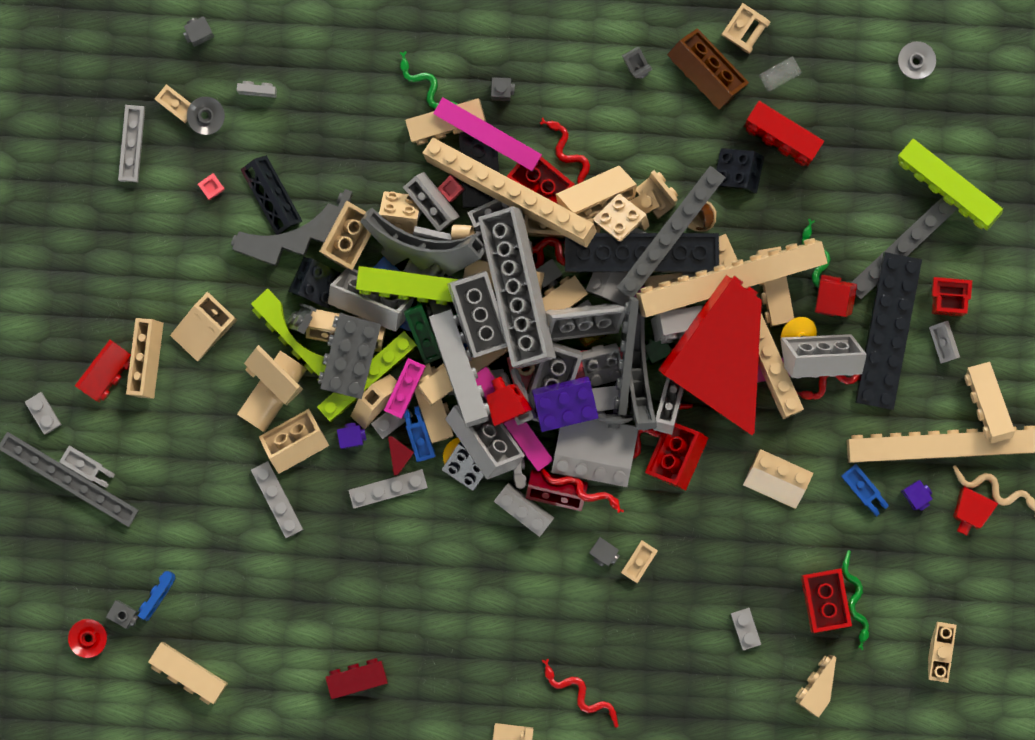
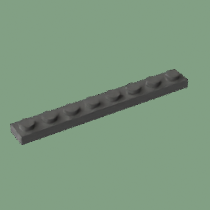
(670, 232)
(905, 244)
(68, 479)

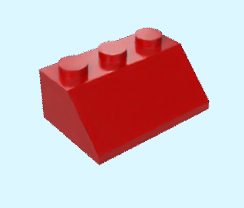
(543, 180)
(104, 371)
(677, 456)

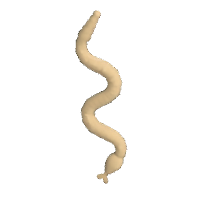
(1030, 501)

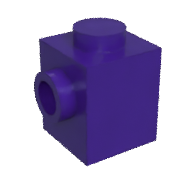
(351, 436)
(918, 495)

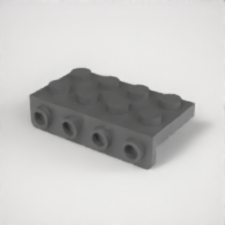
(349, 355)

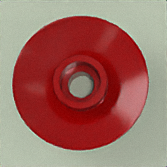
(77, 637)

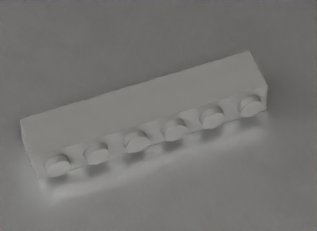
(458, 368)

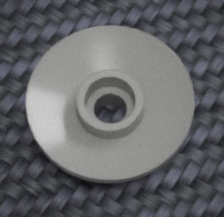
(919, 51)

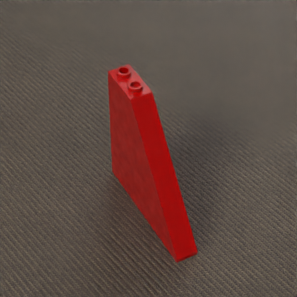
(721, 353)

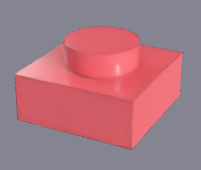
(211, 186)
(451, 188)

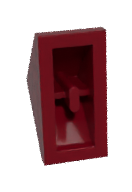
(399, 454)

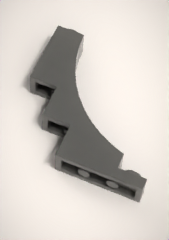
(270, 248)

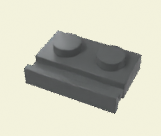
(301, 319)

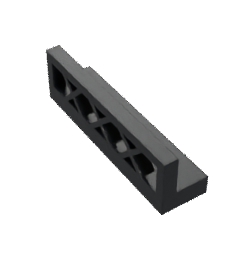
(273, 192)

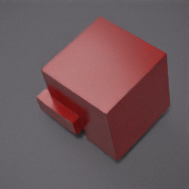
(951, 296)
(835, 297)

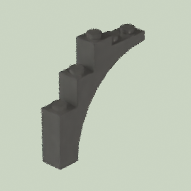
(423, 252)
(639, 392)

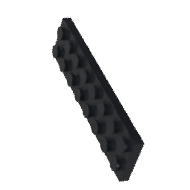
(606, 254)
(888, 330)

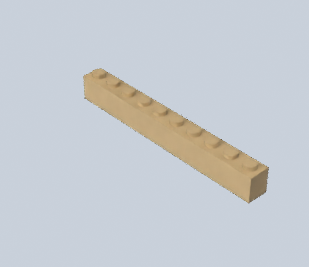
(509, 192)
(751, 272)
(563, 297)
(769, 357)
(936, 445)

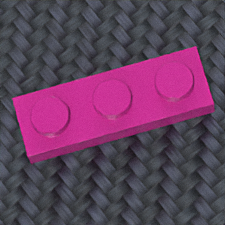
(405, 388)

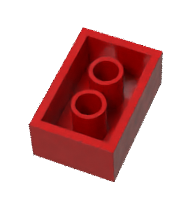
(826, 600)

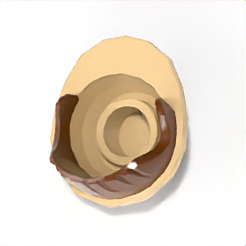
(704, 219)

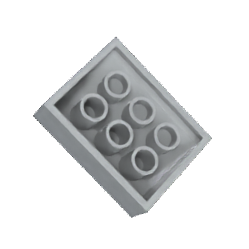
(596, 452)

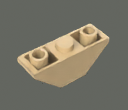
(373, 401)
(941, 652)

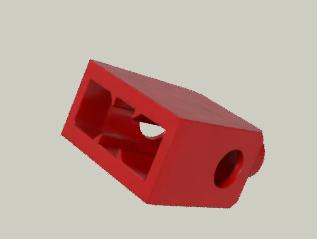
(506, 402)
(972, 510)

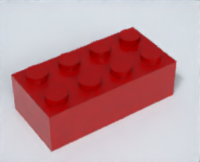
(783, 134)

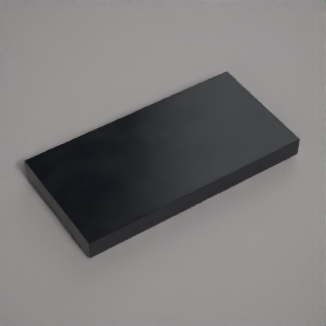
(484, 154)

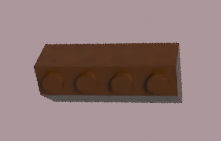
(707, 68)

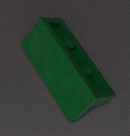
(422, 333)

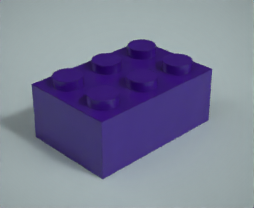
(565, 404)

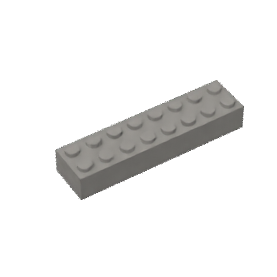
(516, 287)

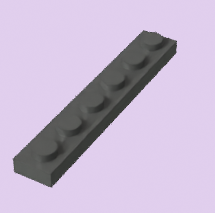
(627, 348)

